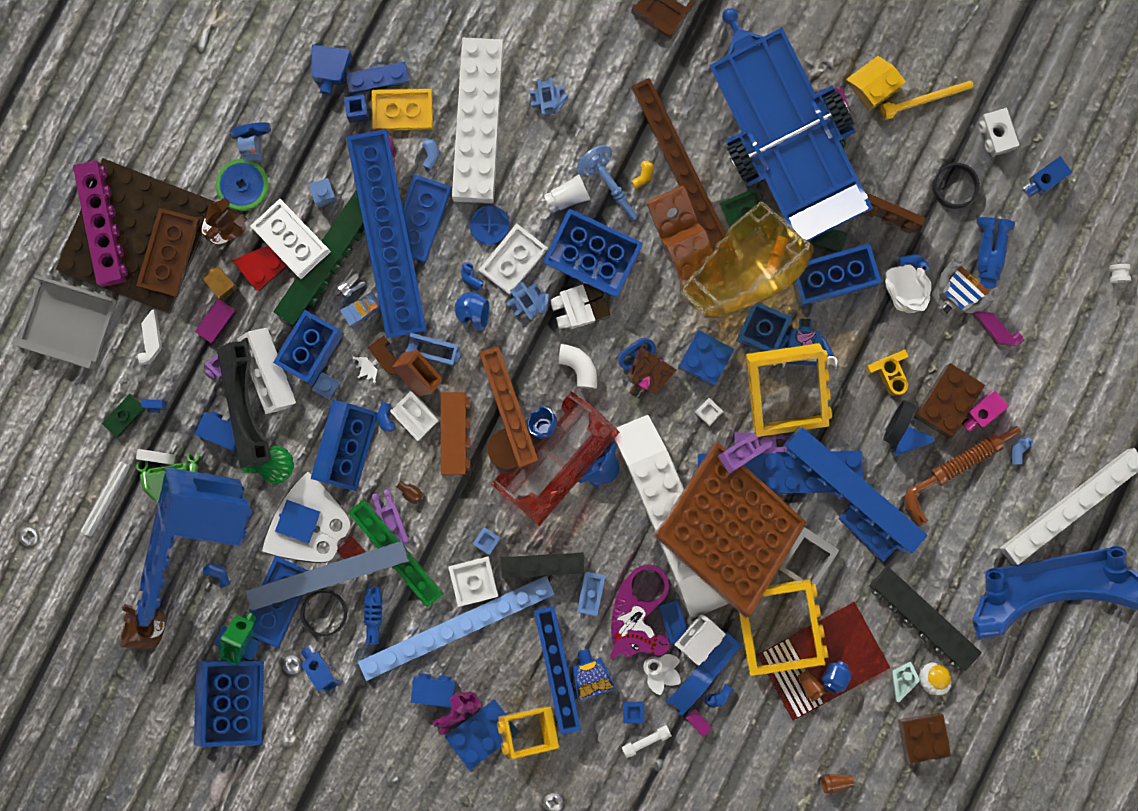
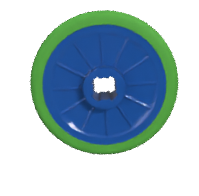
(234, 174)

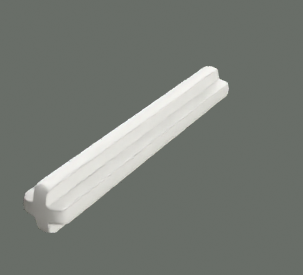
(105, 499)

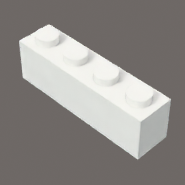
(267, 377)

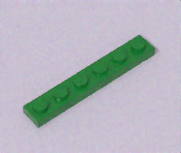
(383, 536)

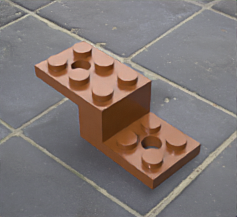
(680, 235)

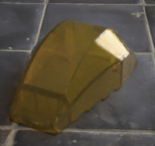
(749, 265)

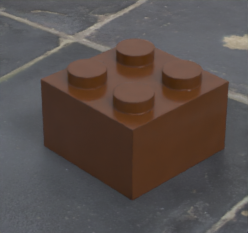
(924, 738)

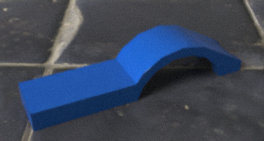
(704, 674)

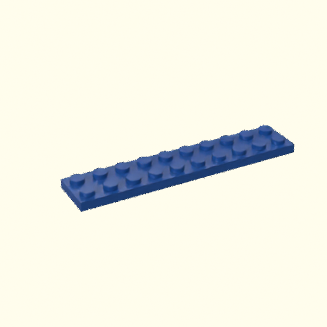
(386, 233)

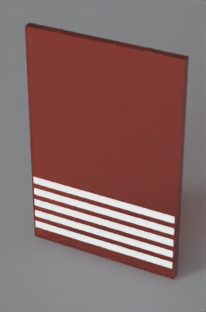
(846, 641)

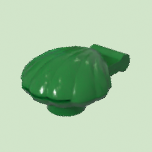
(276, 470)

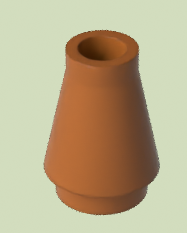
(811, 686)
(835, 783)

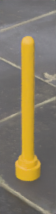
(890, 109)

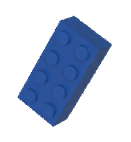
(837, 275)

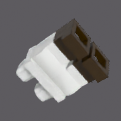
(576, 311)

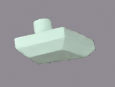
(904, 680)

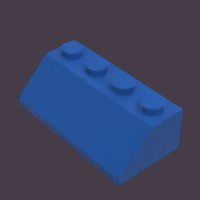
(344, 445)

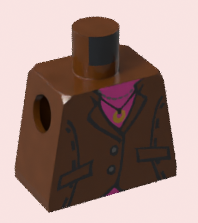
(649, 373)

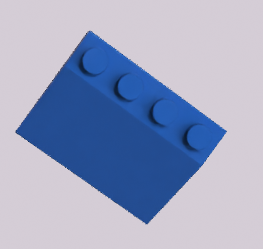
(593, 253)
(228, 703)

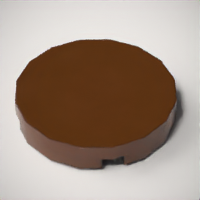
(501, 451)

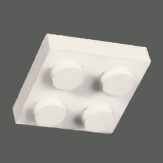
(473, 581)

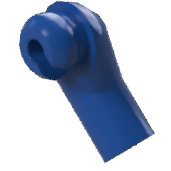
(914, 260)
(468, 276)
(383, 419)
(217, 571)
(719, 699)

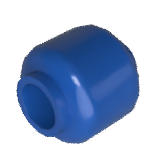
(836, 677)

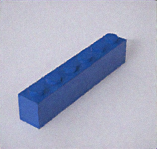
(557, 670)

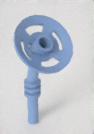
(599, 167)

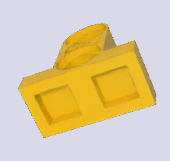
(889, 378)

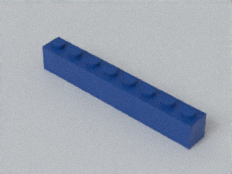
(855, 490)

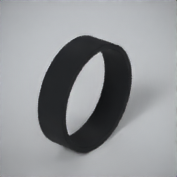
(968, 169)
(899, 422)
(302, 613)

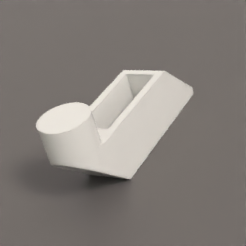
(151, 338)

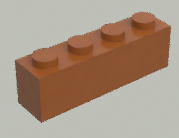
(454, 433)

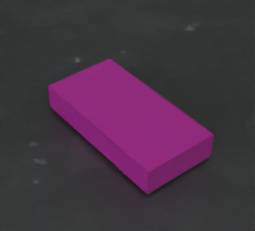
(215, 321)

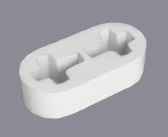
(157, 457)

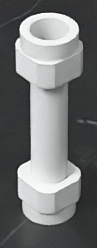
(662, 733)

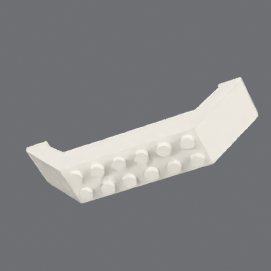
(659, 490)

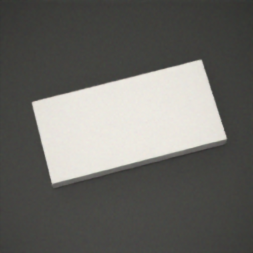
(290, 238)

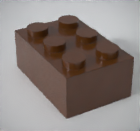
(949, 401)

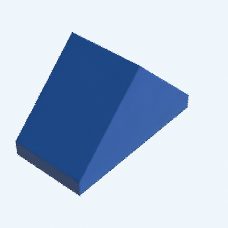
(911, 440)

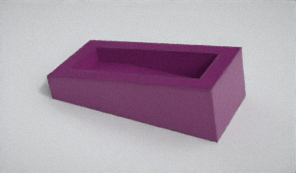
(698, 722)

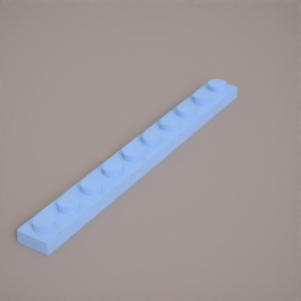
(456, 628)

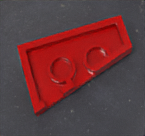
(260, 266)

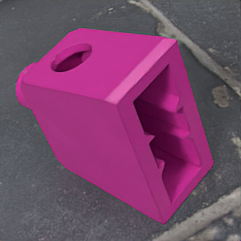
(991, 404)

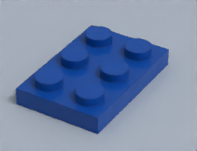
(479, 735)

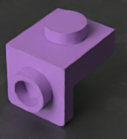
(212, 369)

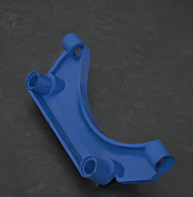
(1029, 585)

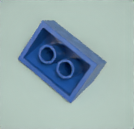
(308, 347)

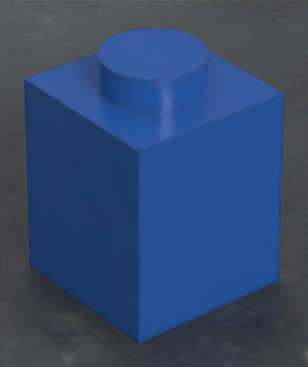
(356, 108)

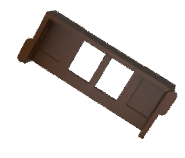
(662, 15)

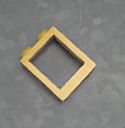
(547, 728)

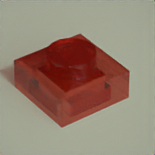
(351, 548)

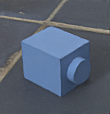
(323, 193)

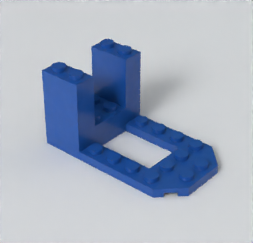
(193, 508)

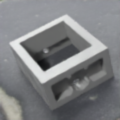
(819, 543)

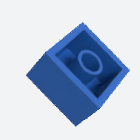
(763, 328)
(706, 358)

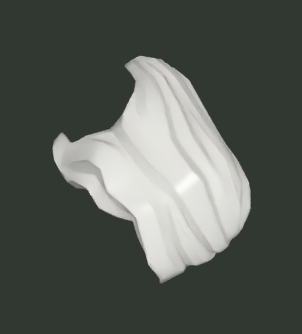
(908, 288)

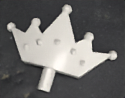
(367, 368)

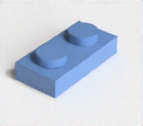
(591, 593)

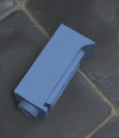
(454, 354)

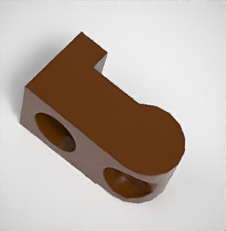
(383, 355)

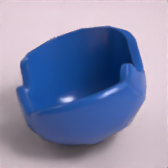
(542, 423)

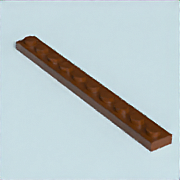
(678, 159)

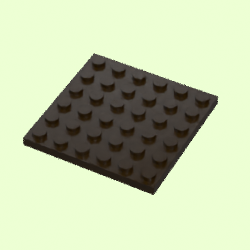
(136, 206)

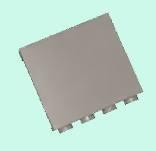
(66, 322)

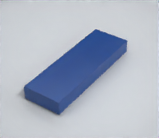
(868, 534)

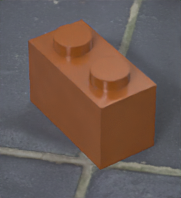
(417, 373)

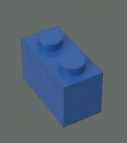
(216, 430)
(432, 690)

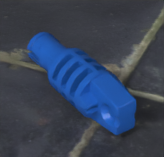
(373, 613)

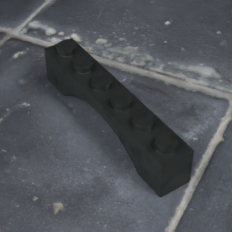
(250, 443)

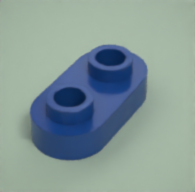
(632, 352)

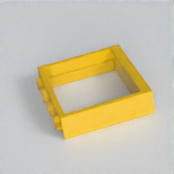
(782, 356)
(817, 632)

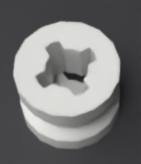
(1120, 273)

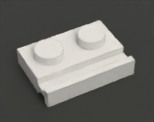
(415, 415)

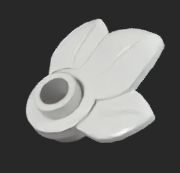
(663, 674)

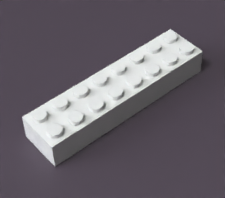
(477, 120)

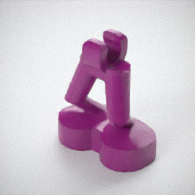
(460, 703)

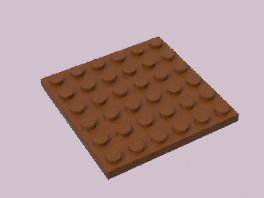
(730, 531)

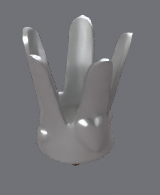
(345, 286)

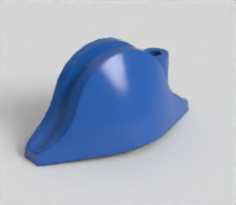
(604, 469)

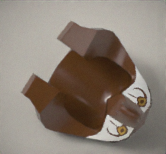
(222, 223)
(138, 636)

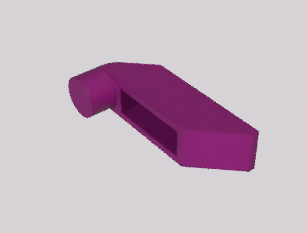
(996, 329)

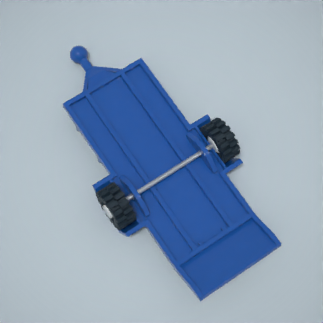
(788, 132)

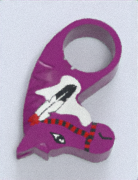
(628, 623)

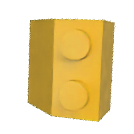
(875, 82)

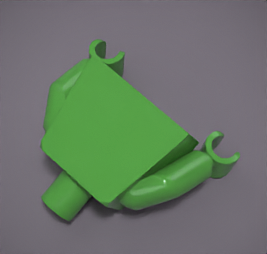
(153, 477)

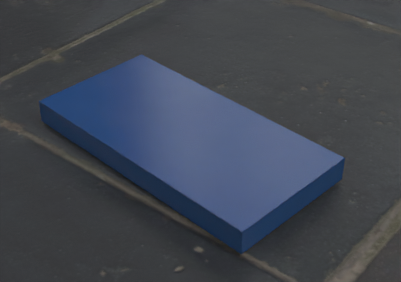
(423, 214)
(274, 620)

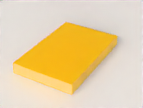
(402, 109)

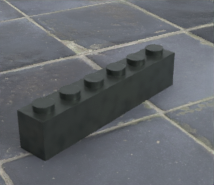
(925, 619)

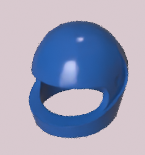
(472, 307)

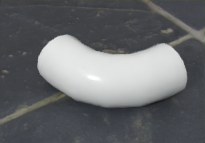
(581, 364)

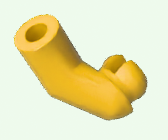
(646, 174)

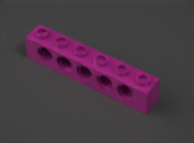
(84, 175)

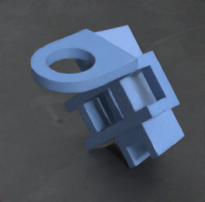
(548, 98)
(521, 300)

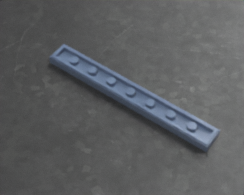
(327, 575)

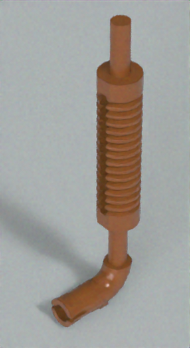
(954, 467)

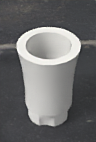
(567, 194)

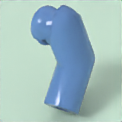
(432, 152)
(1020, 447)

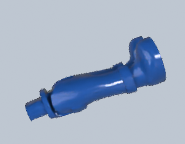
(992, 262)

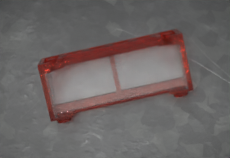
(561, 460)

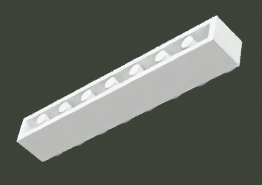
(1071, 507)

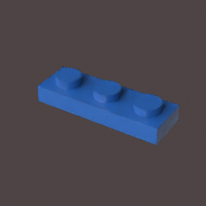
(377, 78)

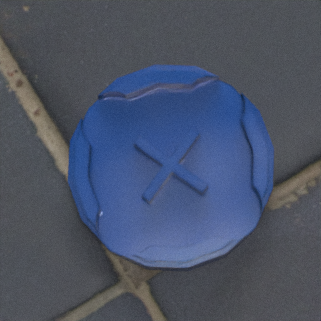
(251, 129)
(489, 225)

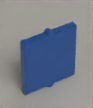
(297, 521)

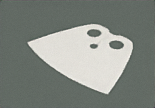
(315, 496)

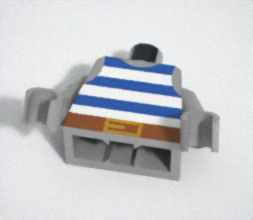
(962, 290)

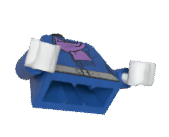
(806, 336)

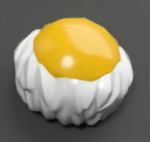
(935, 679)

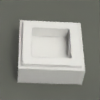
(708, 412)

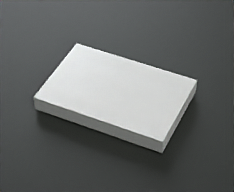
(513, 259)

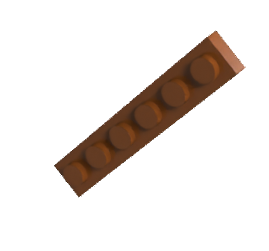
(508, 407)

